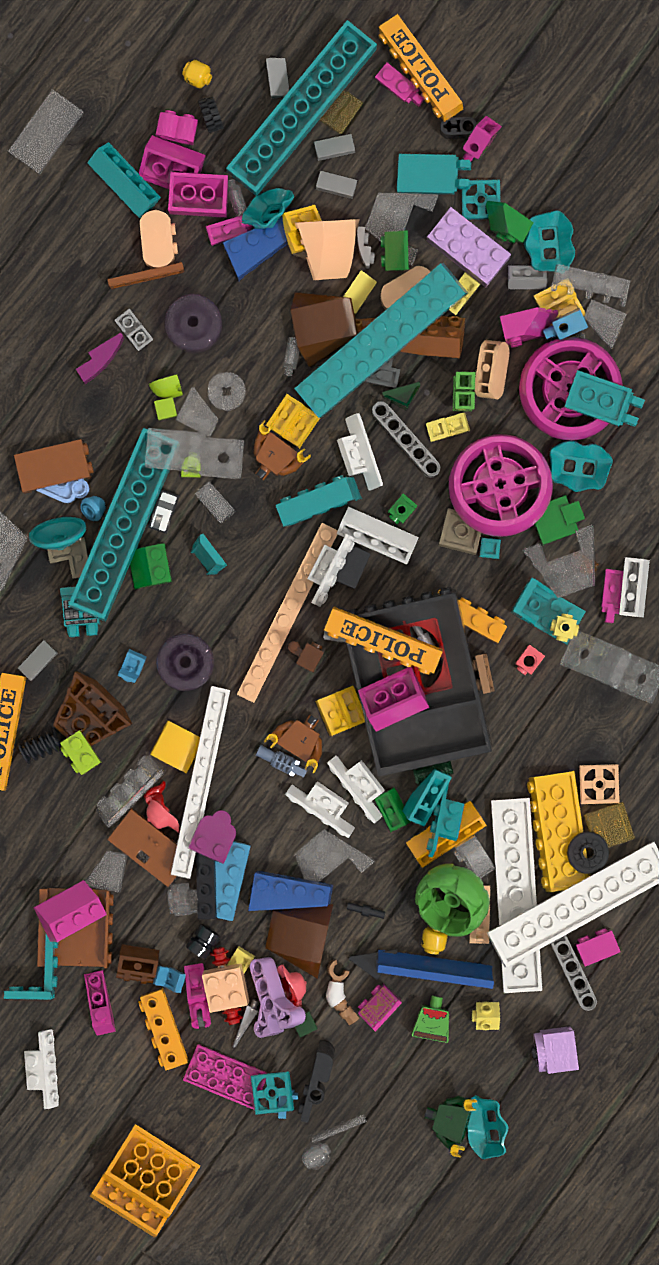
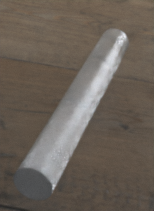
(339, 1128)

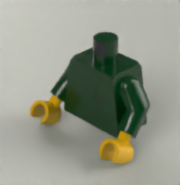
(451, 1121)

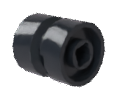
(203, 941)

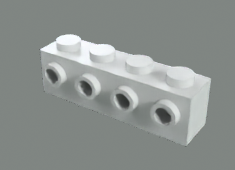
(378, 535)

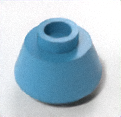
(93, 508)

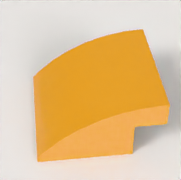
(145, 1181)

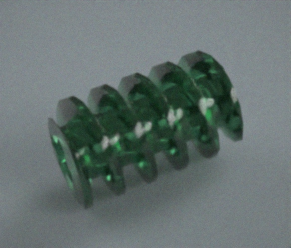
(422, 773)

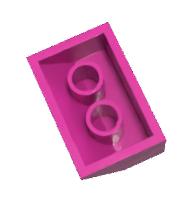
(165, 157)
(198, 194)
(393, 699)
(69, 911)

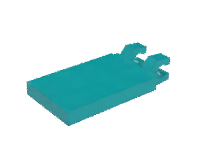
(431, 174)
(602, 400)

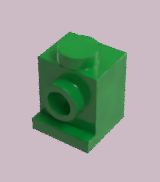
(404, 502)

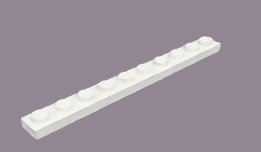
(200, 779)

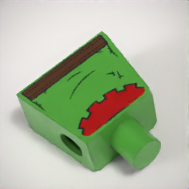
(432, 1021)

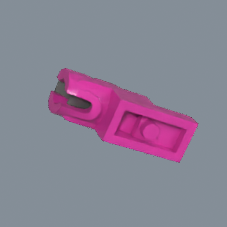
(196, 996)

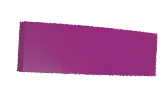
(101, 357)

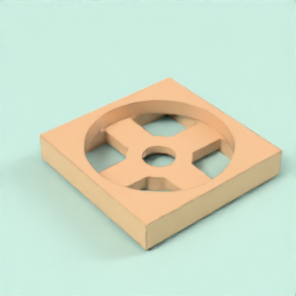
(614, 798)

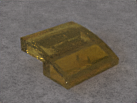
(341, 112)
(611, 824)

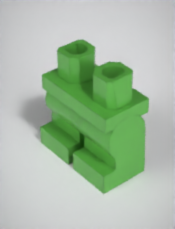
(462, 391)

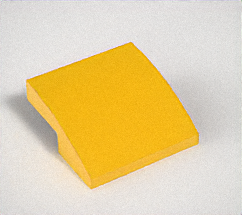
(293, 235)
(558, 301)
(293, 421)
(341, 710)
(176, 746)

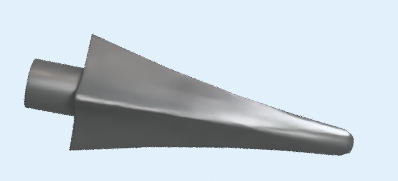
(249, 1014)

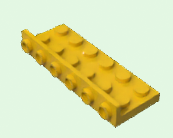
(556, 823)

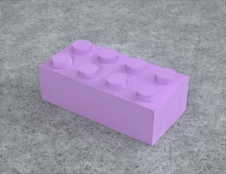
(468, 247)

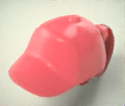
(156, 811)
(293, 985)

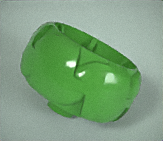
(461, 888)

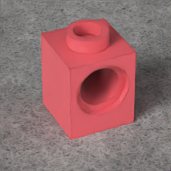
(535, 654)

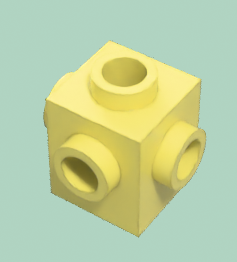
(556, 627)
(486, 1016)

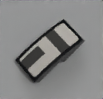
(164, 511)

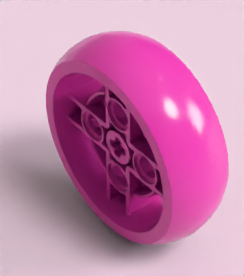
(544, 367)
(466, 493)

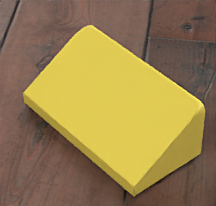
(360, 290)

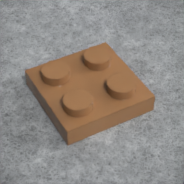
(481, 665)

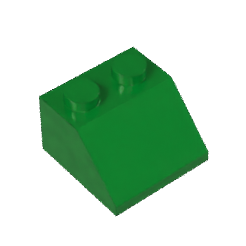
(507, 222)
(395, 251)
(150, 566)

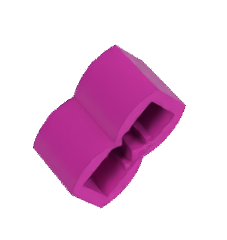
(177, 128)

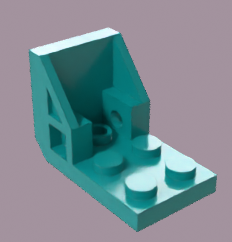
(540, 605)

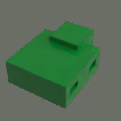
(559, 520)

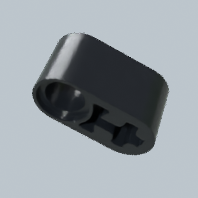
(453, 124)

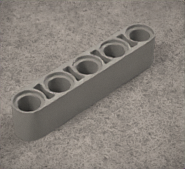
(404, 430)
(573, 975)

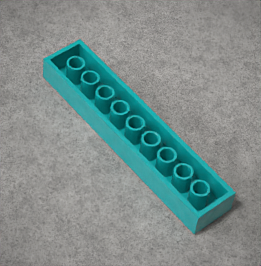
(301, 108)
(381, 340)
(119, 534)

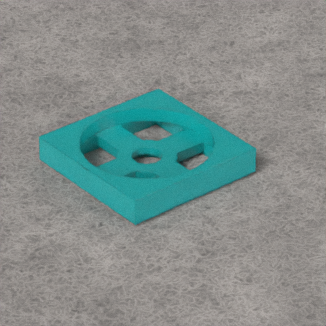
(494, 184)
(287, 1091)

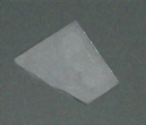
(605, 321)
(197, 414)
(109, 872)

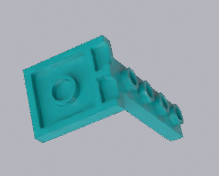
(50, 980)

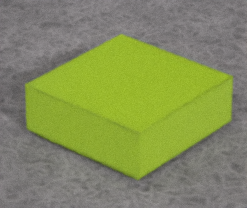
(165, 408)

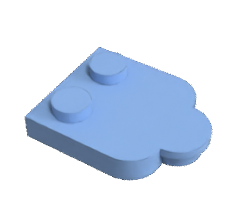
(68, 491)

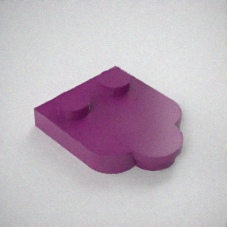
(213, 836)

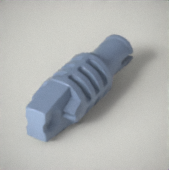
(281, 761)

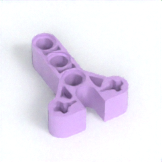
(275, 1009)

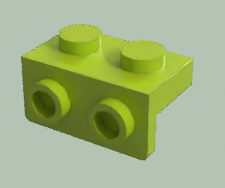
(80, 753)

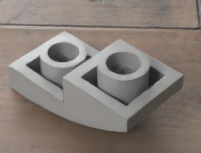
(365, 251)
(133, 329)

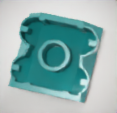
(208, 555)

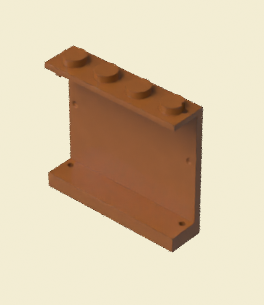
(86, 946)

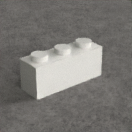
(634, 587)

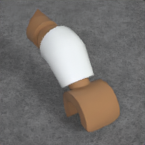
(335, 994)

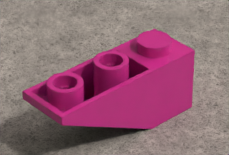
(99, 1003)

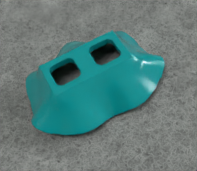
(263, 204)
(562, 242)
(580, 454)
(480, 1127)

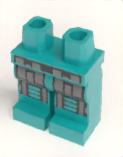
(75, 618)

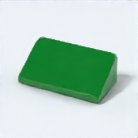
(391, 809)

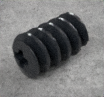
(40, 746)

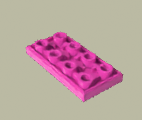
(223, 1075)

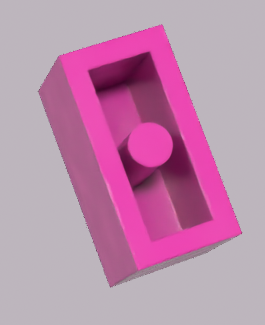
(597, 947)

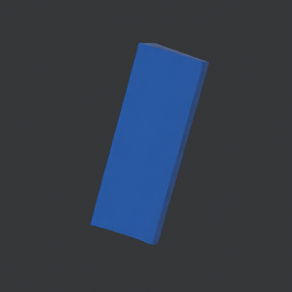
(435, 969)

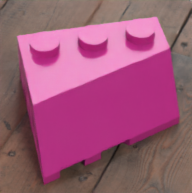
(526, 325)

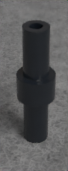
(365, 910)

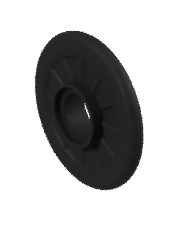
(599, 856)

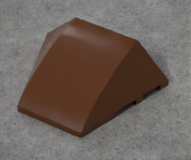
(322, 324)
(90, 710)
(300, 936)

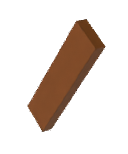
(147, 275)

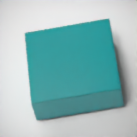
(490, 548)

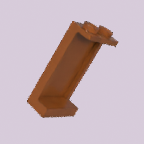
(53, 465)

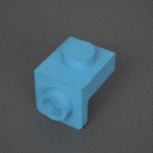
(132, 666)
(169, 978)
(282, 1100)

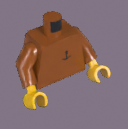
(275, 454)
(299, 740)

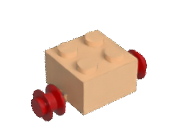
(225, 987)

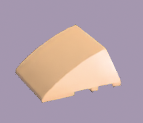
(329, 247)

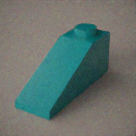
(425, 797)

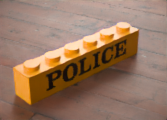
(420, 67)
(384, 640)
(11, 699)

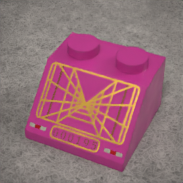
(379, 1006)

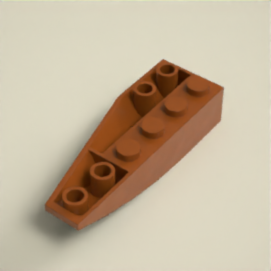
(440, 339)

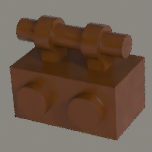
(309, 656)
(137, 964)

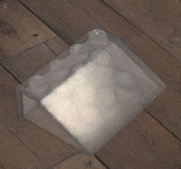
(130, 791)

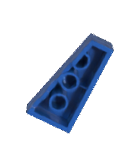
(255, 247)
(285, 892)

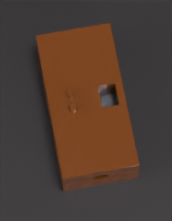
(146, 845)

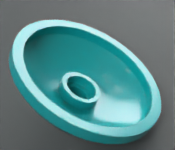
(57, 533)

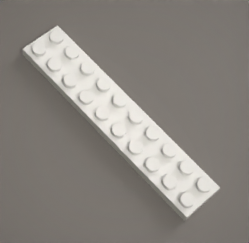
(515, 883)
(576, 905)

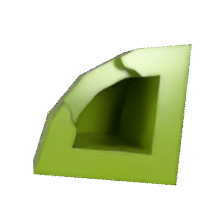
(166, 387)

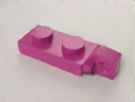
(399, 85)
(227, 230)
(612, 594)

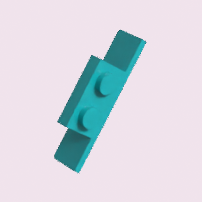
(446, 823)

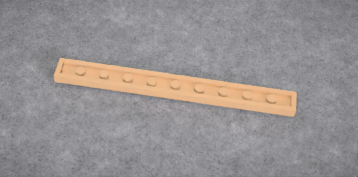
(285, 616)

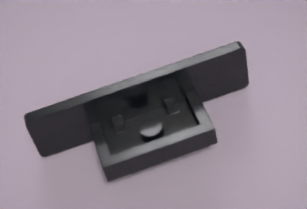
(206, 887)

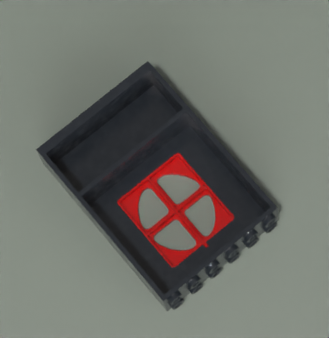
(455, 717)

